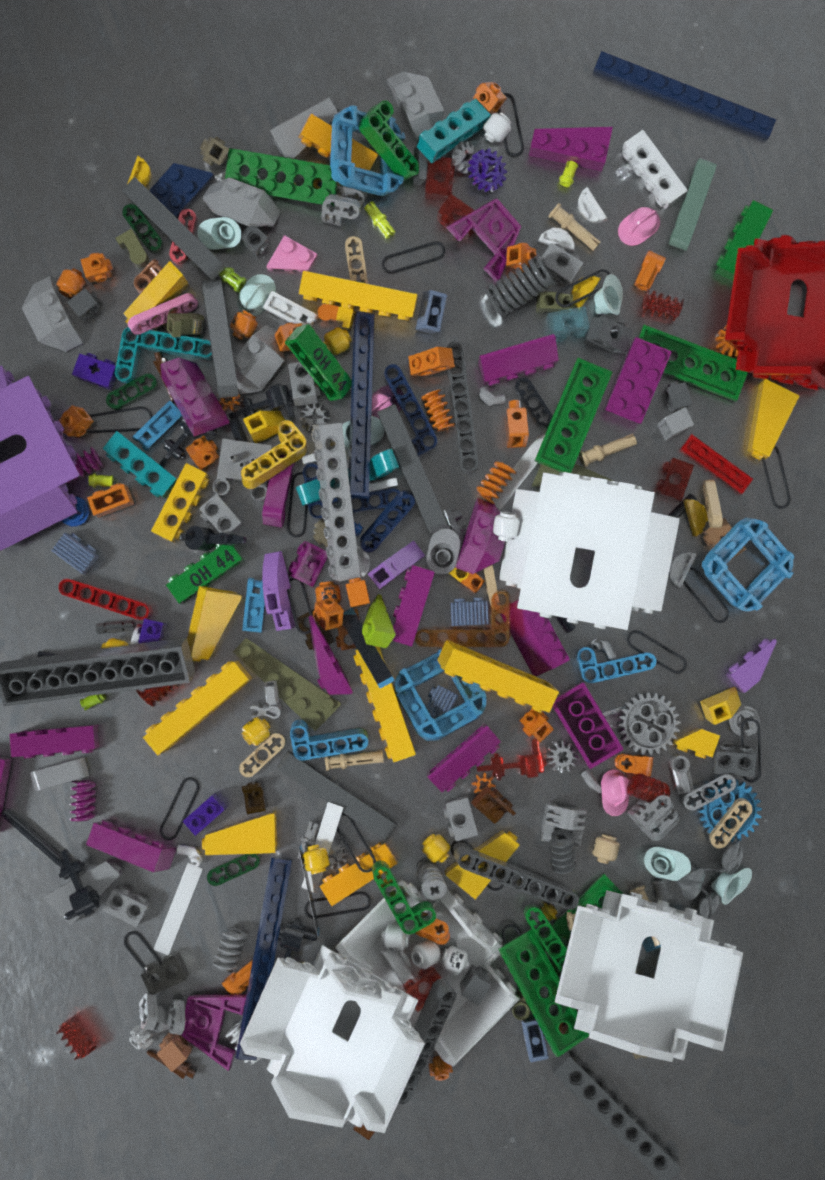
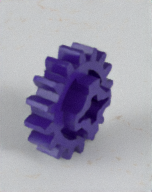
(487, 170)

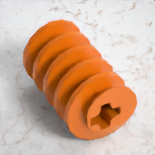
(437, 411)
(494, 481)

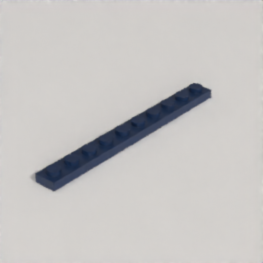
(684, 95)
(361, 404)
(266, 942)

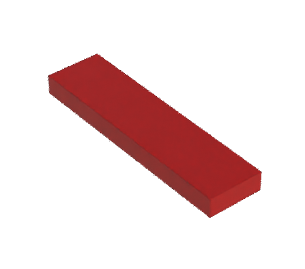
(716, 464)

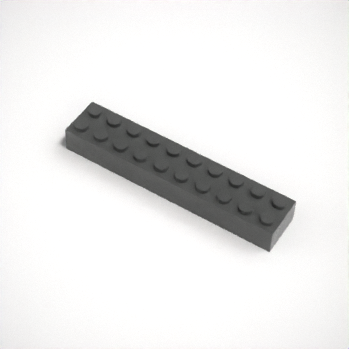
(96, 672)

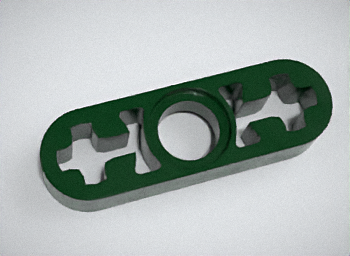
(134, 225)
(121, 402)
(218, 869)

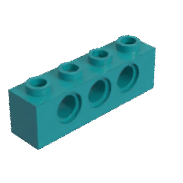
(452, 130)
(118, 444)

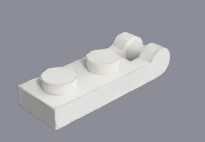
(288, 310)

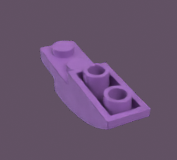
(275, 587)

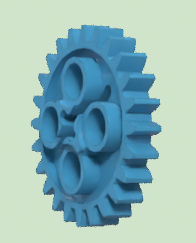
(742, 792)

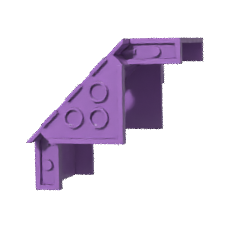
(33, 481)

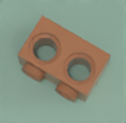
(174, 1050)

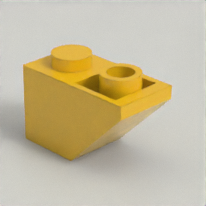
(263, 424)
(721, 706)
(698, 740)

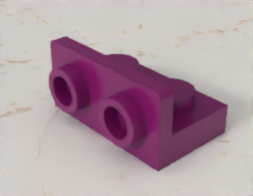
(307, 563)

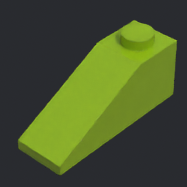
(377, 624)

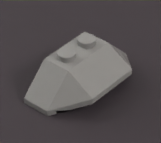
(416, 101)
(241, 203)
(50, 317)
(258, 361)

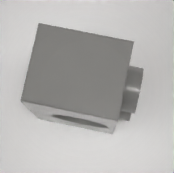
(563, 274)
(460, 830)

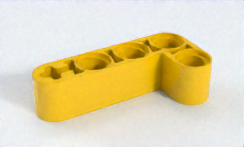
(255, 475)

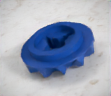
(78, 519)

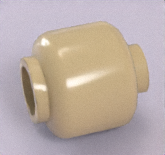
(606, 848)

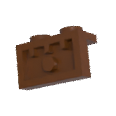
(492, 805)

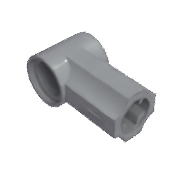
(681, 776)

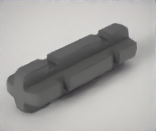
(114, 627)

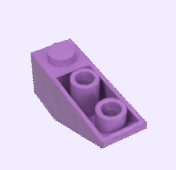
(396, 565)
(750, 670)

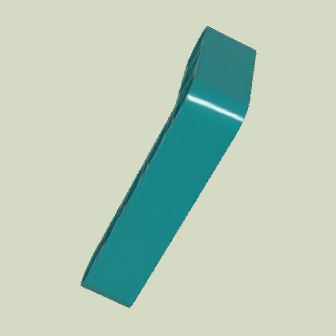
(159, 345)
(380, 466)

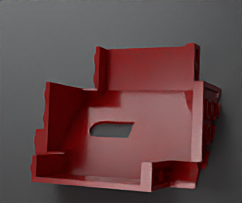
(758, 321)

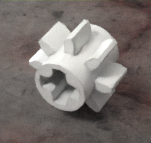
(140, 1037)

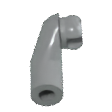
(490, 399)
(603, 646)
(591, 781)

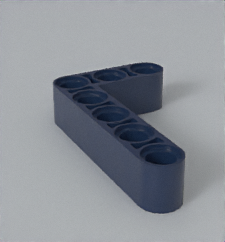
(418, 414)
(365, 503)

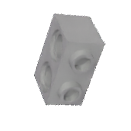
(300, 384)
(676, 423)
(224, 513)
(124, 912)

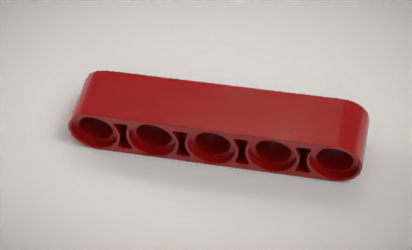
(97, 595)

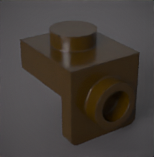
(254, 798)

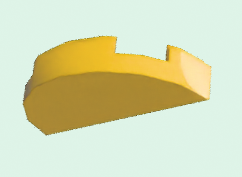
(141, 171)
(584, 288)
(696, 516)

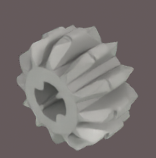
(555, 759)

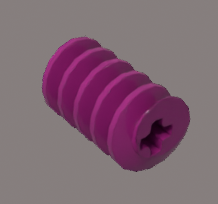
(87, 462)
(83, 800)

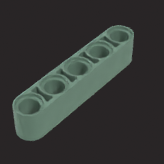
(692, 204)

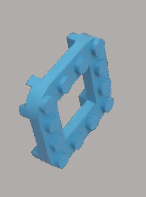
(345, 171)
(779, 568)
(449, 722)

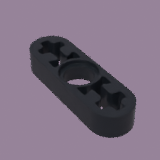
(545, 411)

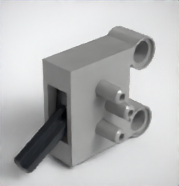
(236, 455)

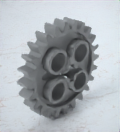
(641, 738)

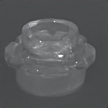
(624, 172)

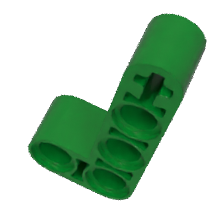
(386, 142)
(397, 896)
(547, 939)

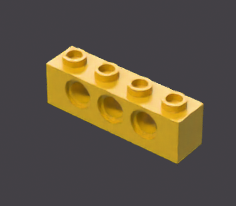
(179, 492)

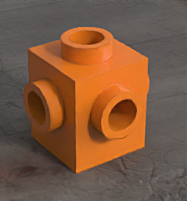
(490, 96)
(519, 254)
(97, 267)
(283, 333)
(75, 421)
(203, 452)
(328, 614)
(536, 725)

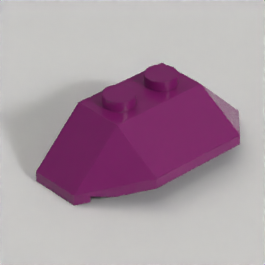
(480, 545)

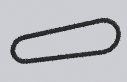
(117, 411)

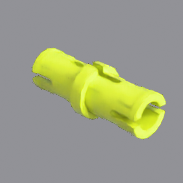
(379, 220)

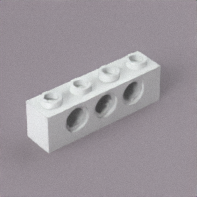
(642, 144)

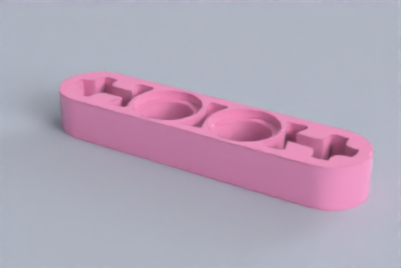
(142, 322)

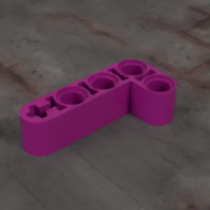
(276, 497)

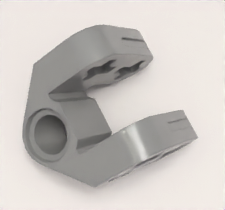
(341, 209)
(653, 816)
(563, 818)
(157, 1019)

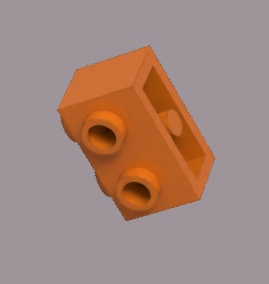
(110, 500)

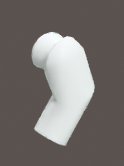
(192, 852)

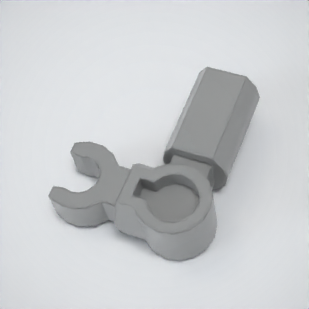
(273, 706)

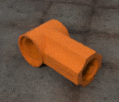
(650, 267)
(238, 981)

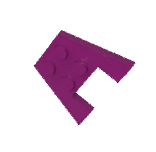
(495, 228)
(204, 1022)

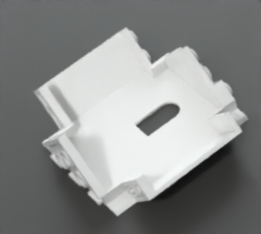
(597, 515)
(642, 1014)
(466, 1020)
(318, 1071)

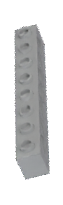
(341, 490)

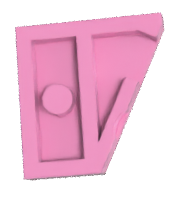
(292, 256)

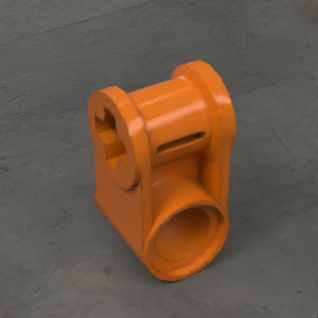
(636, 763)
(430, 932)

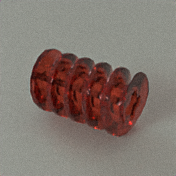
(662, 305)
(149, 695)
(647, 788)
(75, 1038)

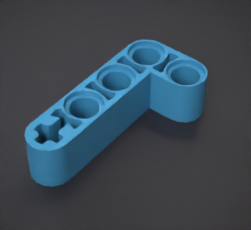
(616, 663)
(329, 739)

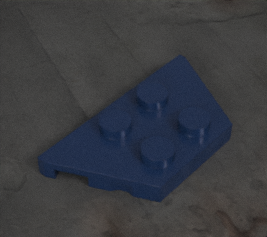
(180, 187)

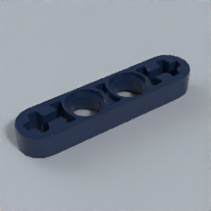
(390, 523)

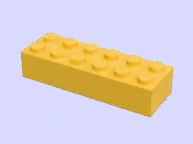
(359, 294)
(497, 676)
(198, 707)
(388, 713)

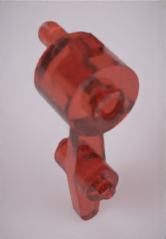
(529, 763)

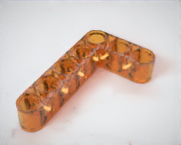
(471, 632)

